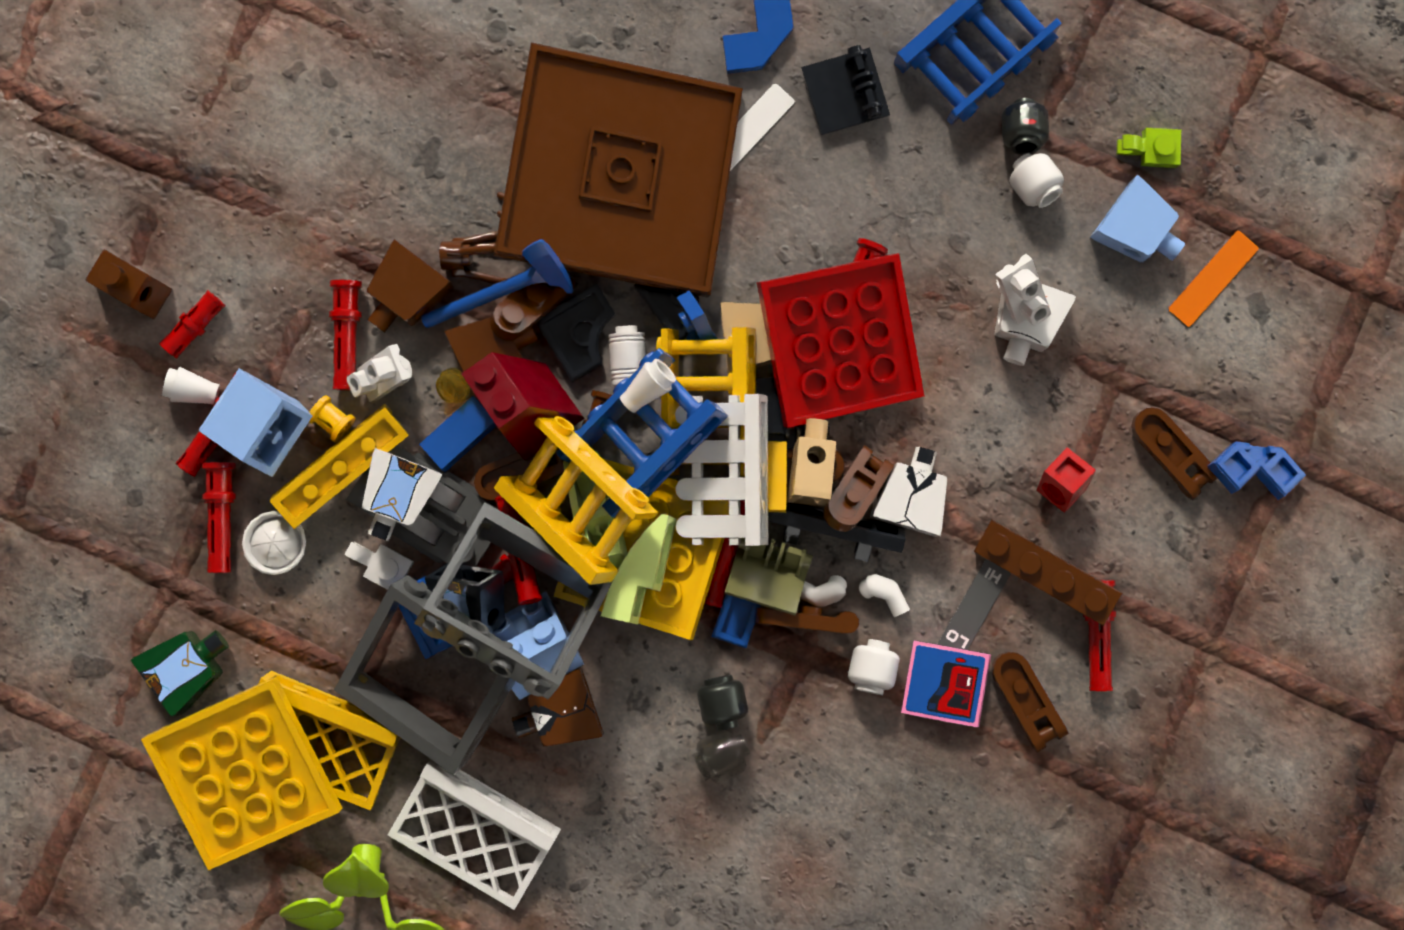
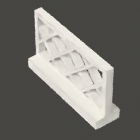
(482, 802)

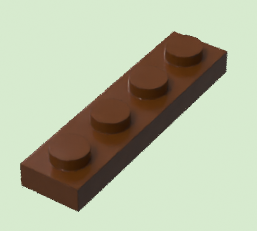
(1048, 572)

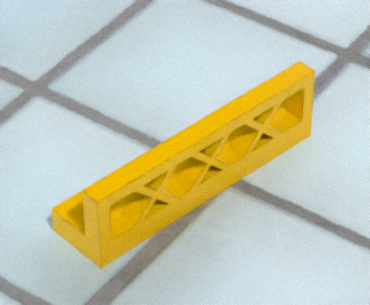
(337, 466)

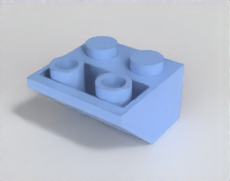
(255, 422)
(537, 634)

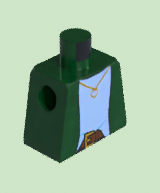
(181, 669)

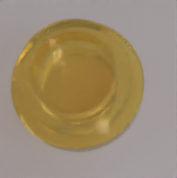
(452, 386)

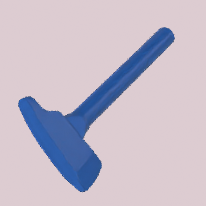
(545, 268)

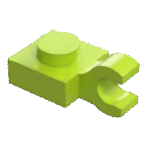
(1156, 147)

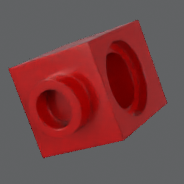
(1065, 480)

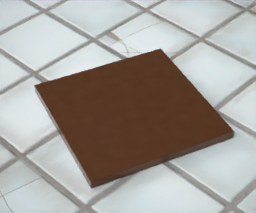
(620, 169)

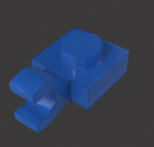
(694, 319)

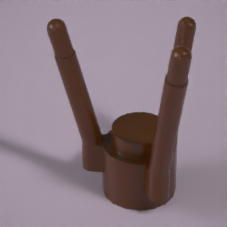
(459, 253)

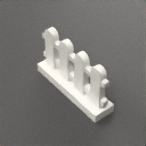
(751, 488)

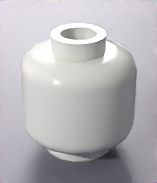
(1036, 180)
(873, 667)

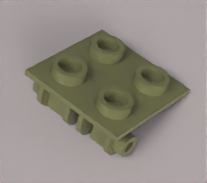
(769, 575)

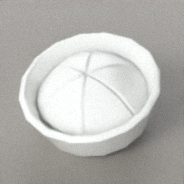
(273, 544)

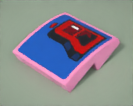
(946, 684)

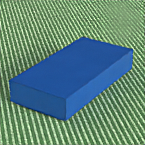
(458, 434)
(735, 621)

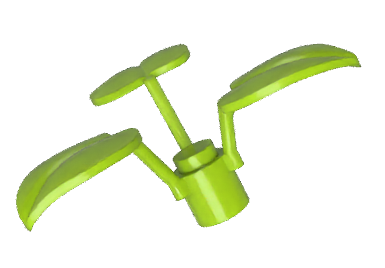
(354, 877)

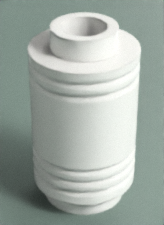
(626, 352)

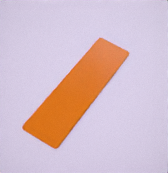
(1213, 278)

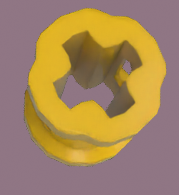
(331, 418)

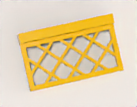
(349, 718)

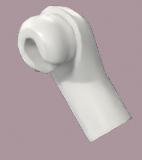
(885, 589)
(825, 593)

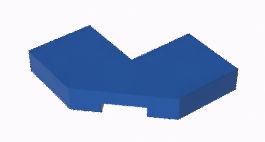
(754, 49)
(1270, 464)

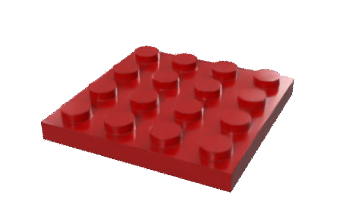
(840, 339)

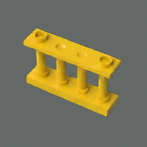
(741, 381)
(545, 514)

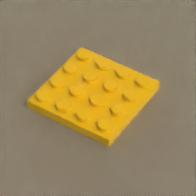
(687, 569)
(242, 773)

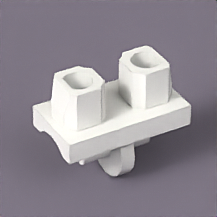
(1023, 291)
(380, 374)

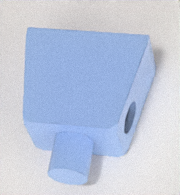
(1139, 224)

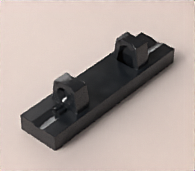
(865, 533)

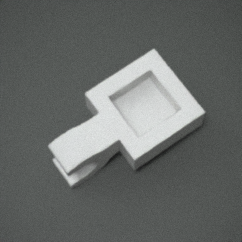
(383, 566)

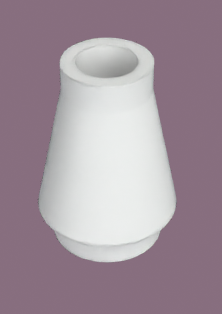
(649, 384)
(189, 388)

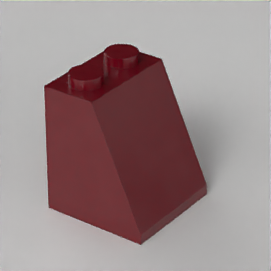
(516, 395)

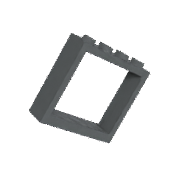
(535, 551)
(398, 714)

